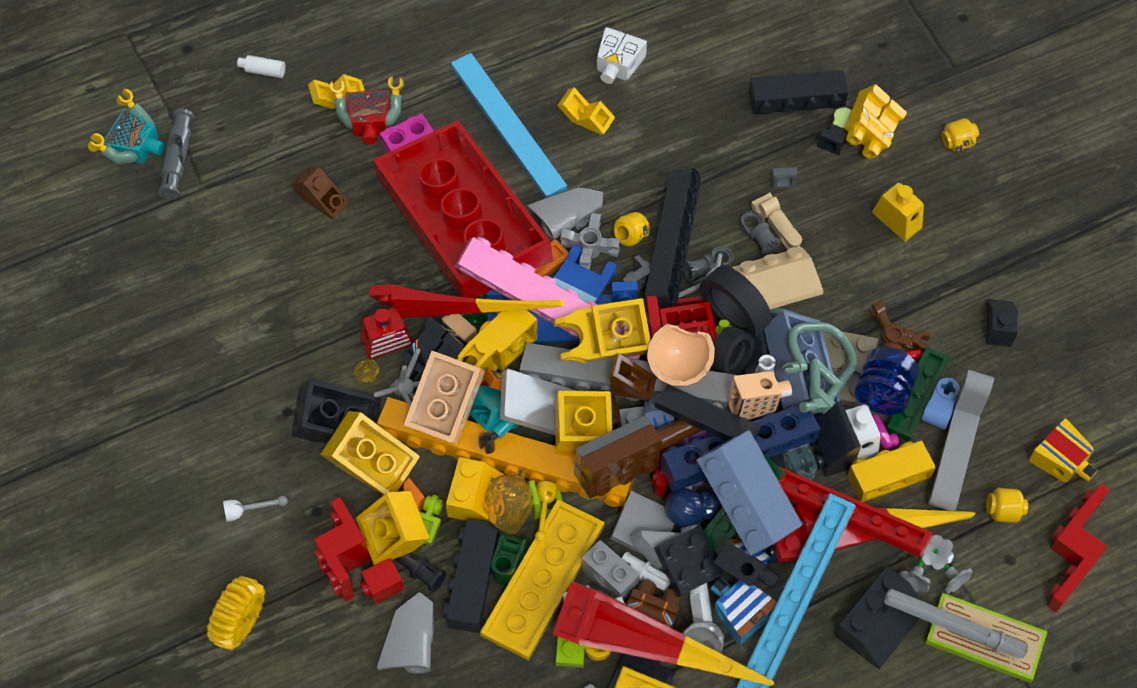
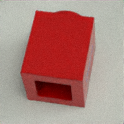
(381, 581)

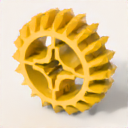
(235, 613)

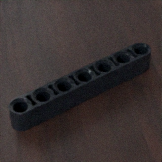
(673, 237)

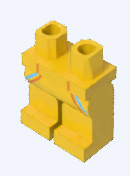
(873, 121)

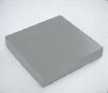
(637, 515)

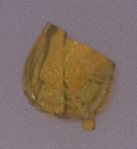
(508, 501)

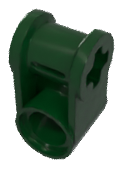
(508, 553)

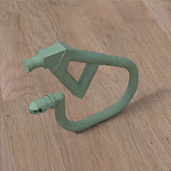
(819, 399)

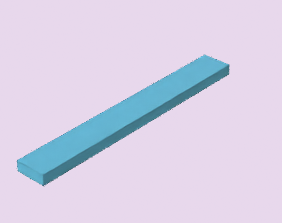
(509, 126)
(799, 589)

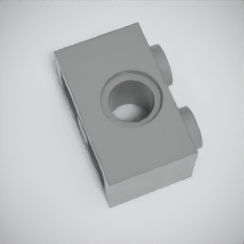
(609, 571)

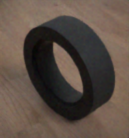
(736, 300)

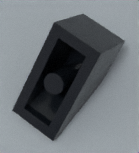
(1001, 322)

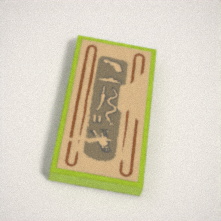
(982, 654)

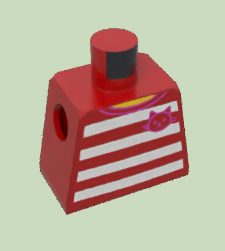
(384, 333)

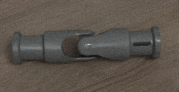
(175, 156)

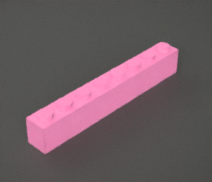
(519, 281)

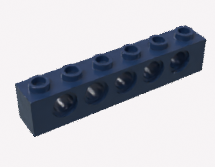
(804, 431)

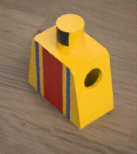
(1064, 454)

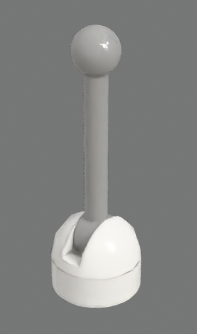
(234, 508)

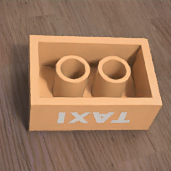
(444, 397)

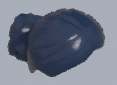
(690, 508)

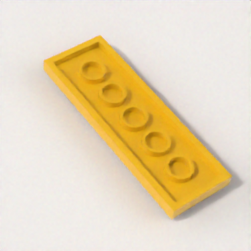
(541, 580)

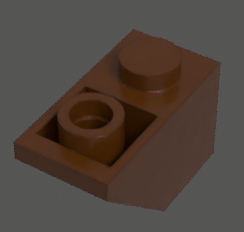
(319, 191)

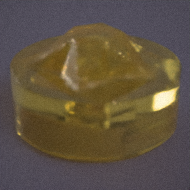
(367, 371)

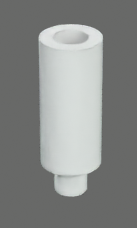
(262, 66)

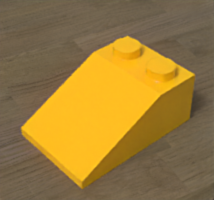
(370, 453)

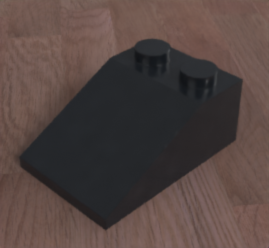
(324, 406)

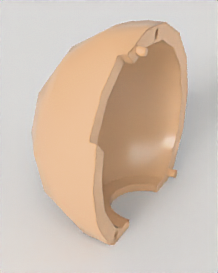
(680, 355)

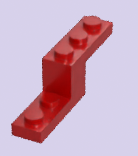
(1077, 546)

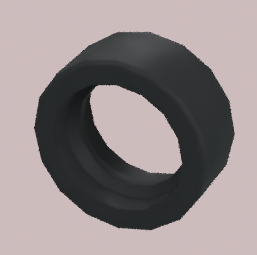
(732, 351)

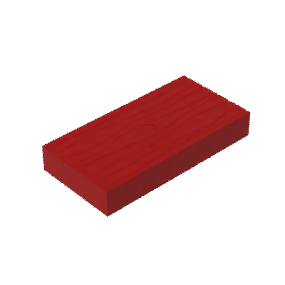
(457, 194)

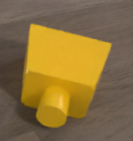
(900, 211)

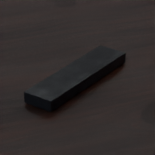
(703, 414)

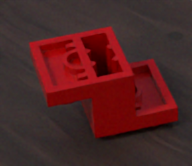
(690, 315)
(341, 550)

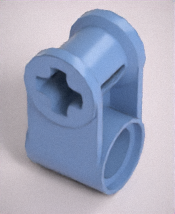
(941, 406)

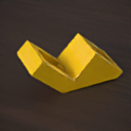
(323, 95)
(591, 116)

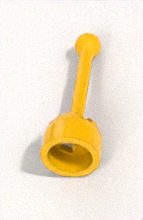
(546, 493)

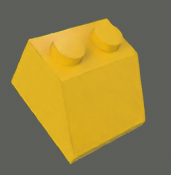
(581, 417)
(469, 489)
(392, 526)

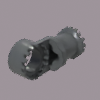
(760, 233)
(703, 265)

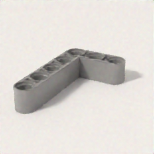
(959, 440)

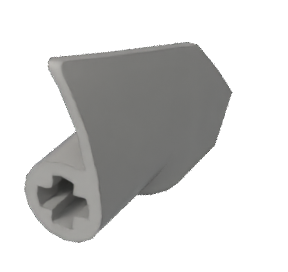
(567, 210)
(410, 637)

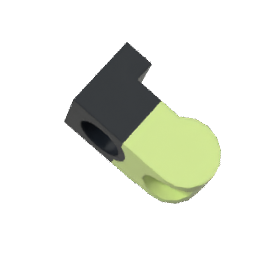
(835, 138)

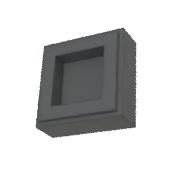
(784, 178)

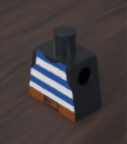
(748, 569)

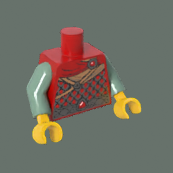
(368, 111)

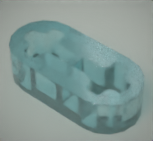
(805, 455)

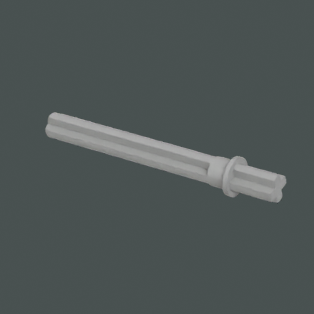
(954, 623)

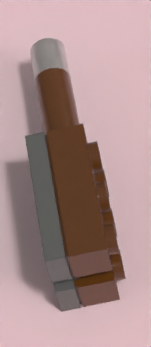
(626, 453)

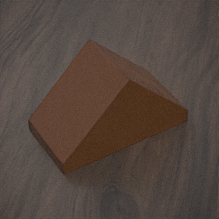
(631, 379)

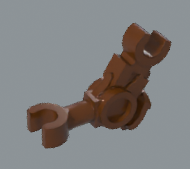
(895, 336)

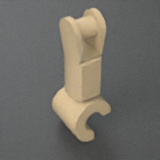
(770, 208)

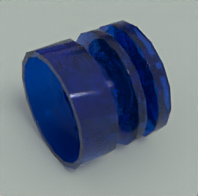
(887, 380)

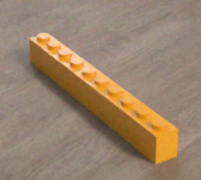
(512, 453)

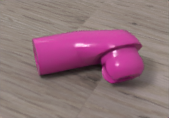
(886, 440)

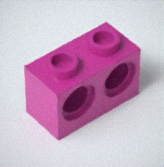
(405, 133)

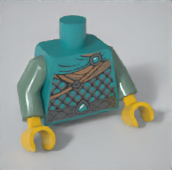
(131, 135)

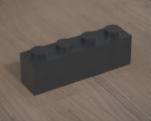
(798, 92)
(472, 576)

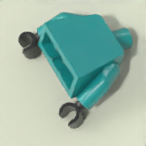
(487, 413)

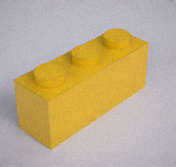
(890, 471)

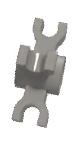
(590, 234)

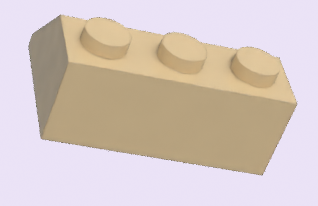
(783, 277)

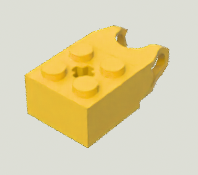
(598, 334)
(501, 340)

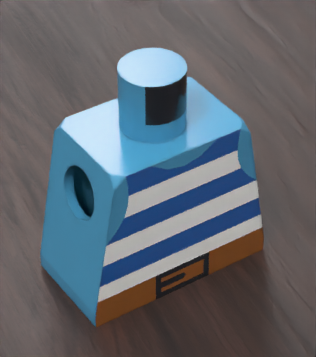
(742, 608)

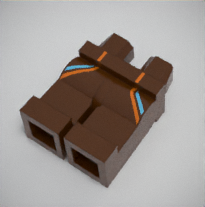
(662, 610)

